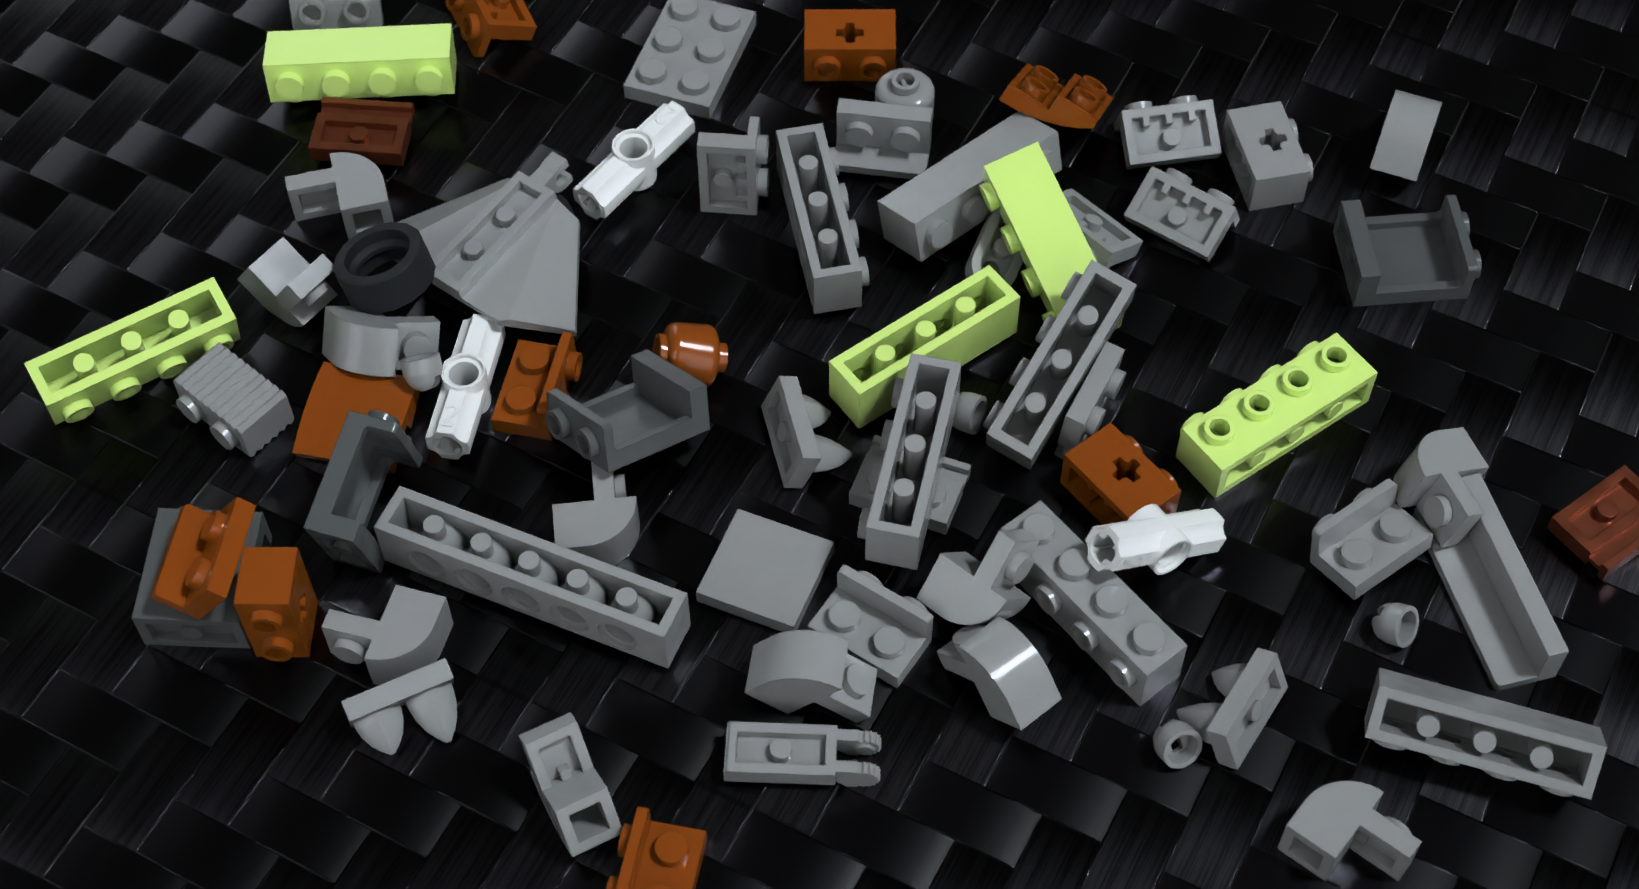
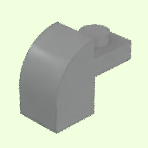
(1405, 135)
(350, 188)
(289, 283)
(374, 342)
(1435, 486)
(603, 526)
(978, 591)
(403, 640)
(810, 668)
(1004, 669)
(570, 785)
(1344, 818)

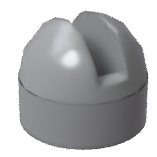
(422, 370)
(970, 412)
(1396, 624)
(1186, 736)

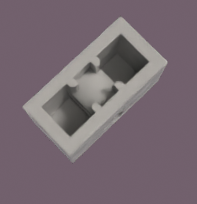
(1266, 155)

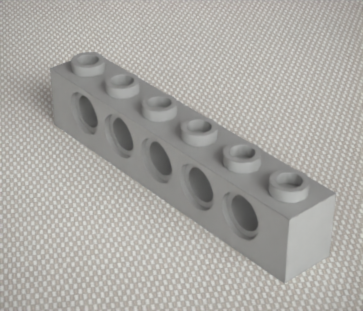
(534, 576)

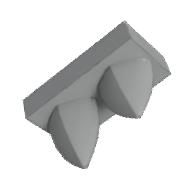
(790, 426)
(425, 692)
(1251, 697)

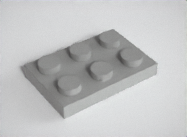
(690, 55)

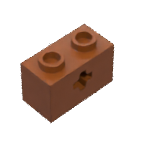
(849, 44)
(1116, 478)
(276, 602)

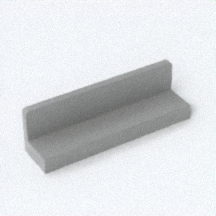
(1498, 599)

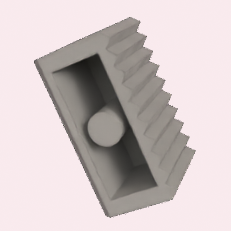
(233, 400)

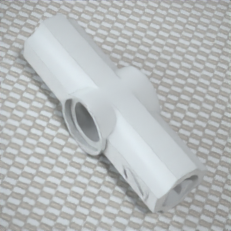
(634, 160)
(465, 387)
(1155, 539)

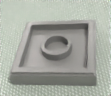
(765, 571)

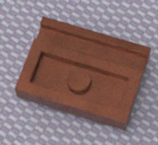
(364, 128)
(1603, 523)

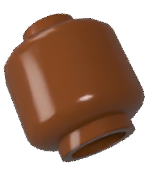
(693, 349)

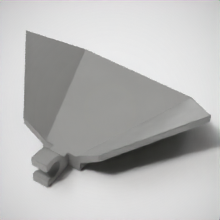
(509, 250)

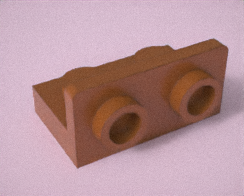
(491, 19)
(530, 375)
(202, 557)
(658, 855)

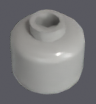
(905, 87)

